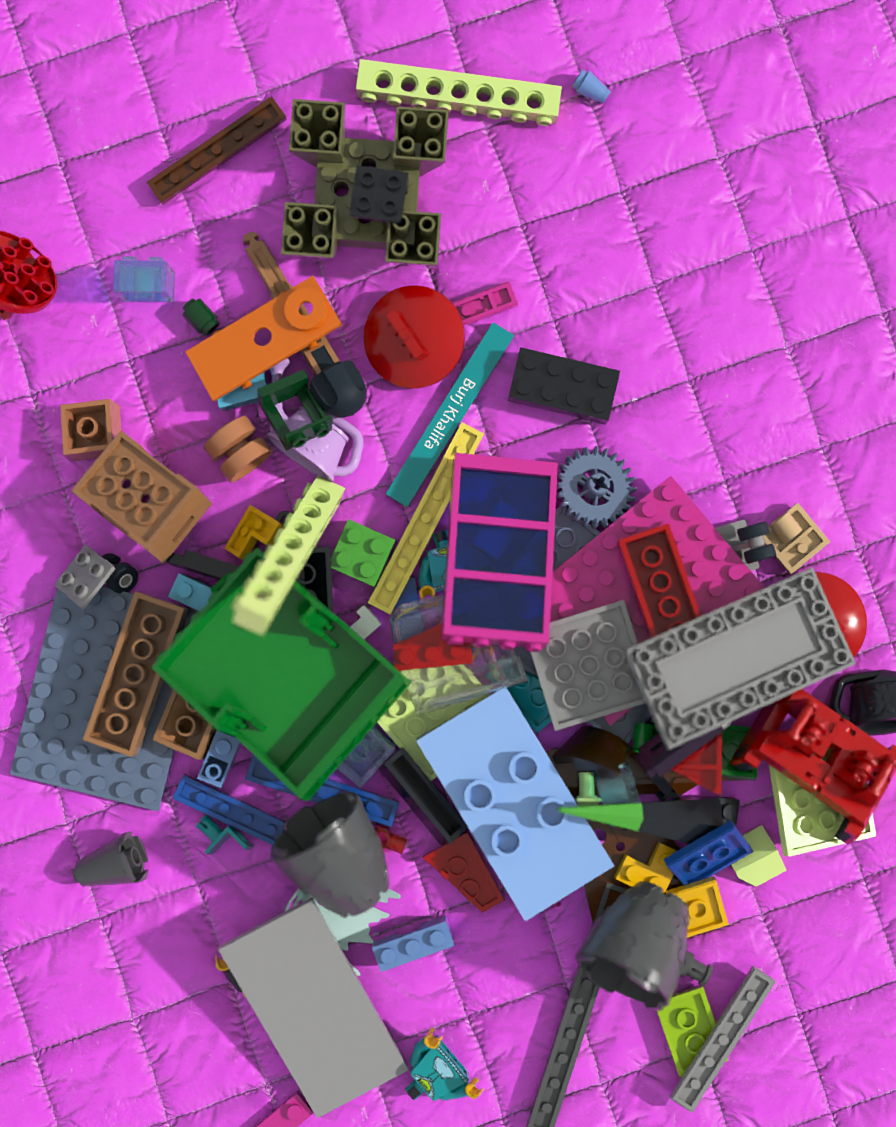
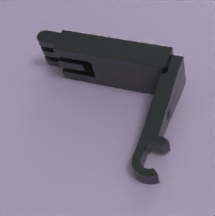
(206, 565)
(658, 760)

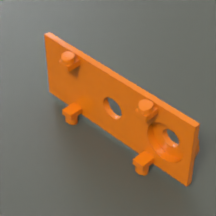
(233, 357)

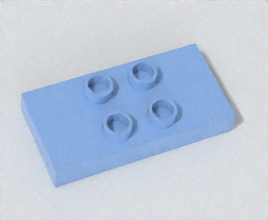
(511, 803)

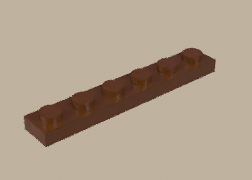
(217, 150)

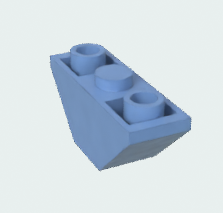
(219, 759)

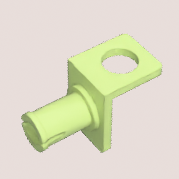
(587, 790)

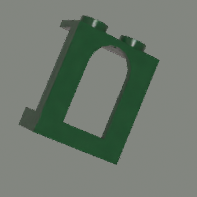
(284, 389)

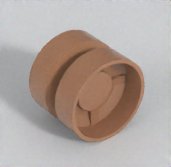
(233, 443)

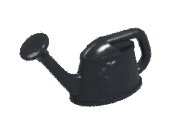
(870, 701)

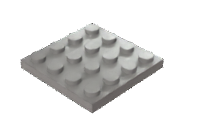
(586, 667)

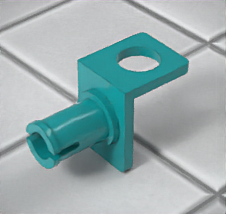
(219, 836)

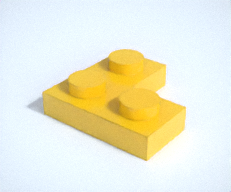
(252, 527)
(656, 872)

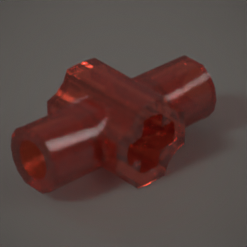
(394, 842)

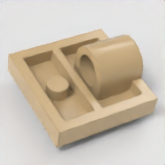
(795, 538)

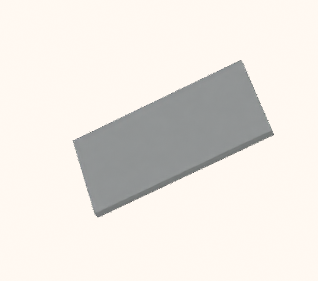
(739, 658)
(313, 1007)

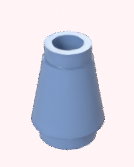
(590, 86)

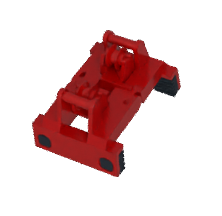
(839, 778)

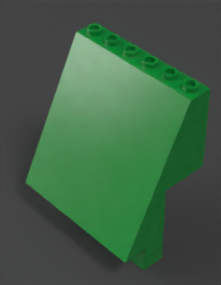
(288, 696)

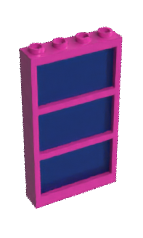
(499, 552)

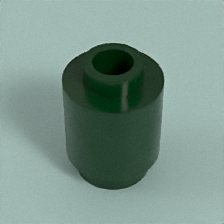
(200, 316)

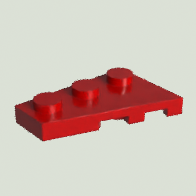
(466, 871)

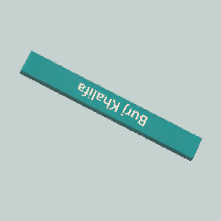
(450, 414)

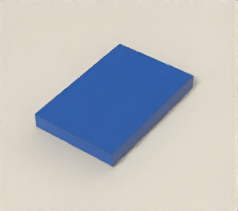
(708, 854)

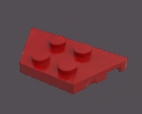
(704, 766)

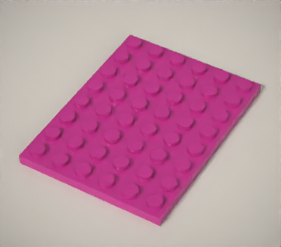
(599, 577)

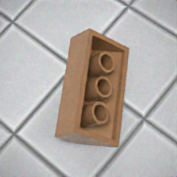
(184, 728)

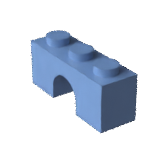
(404, 948)

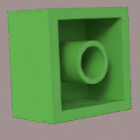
(362, 553)

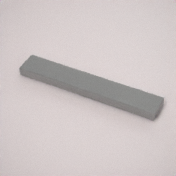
(722, 1039)

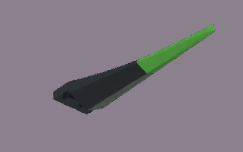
(672, 819)

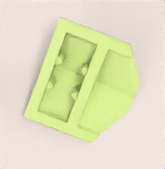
(763, 862)

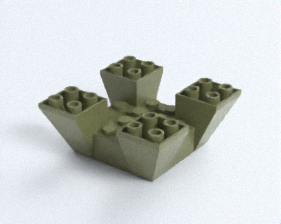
(322, 227)

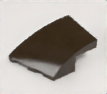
(594, 750)

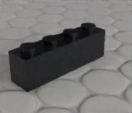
(422, 797)

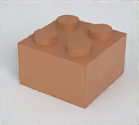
(89, 428)

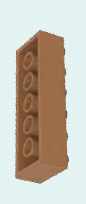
(130, 682)

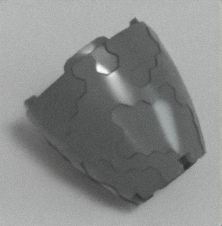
(334, 855)
(638, 945)

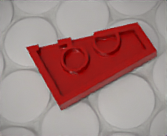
(429, 651)

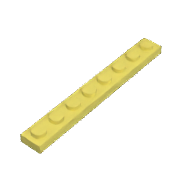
(422, 523)

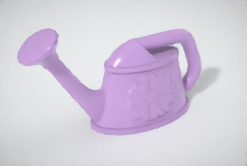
(319, 454)

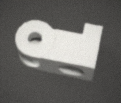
(367, 623)

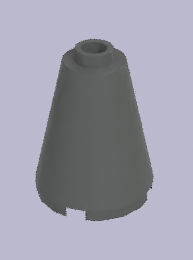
(113, 863)

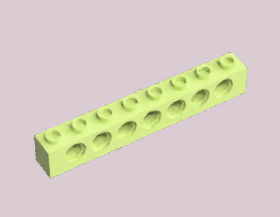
(447, 82)
(288, 556)

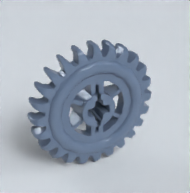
(612, 473)

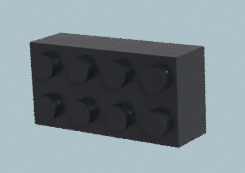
(563, 385)

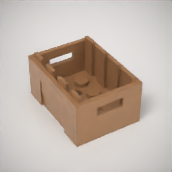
(154, 525)

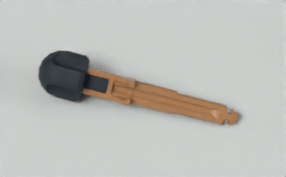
(335, 383)

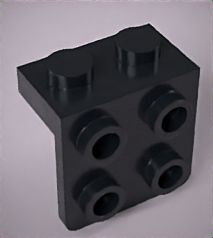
(379, 194)

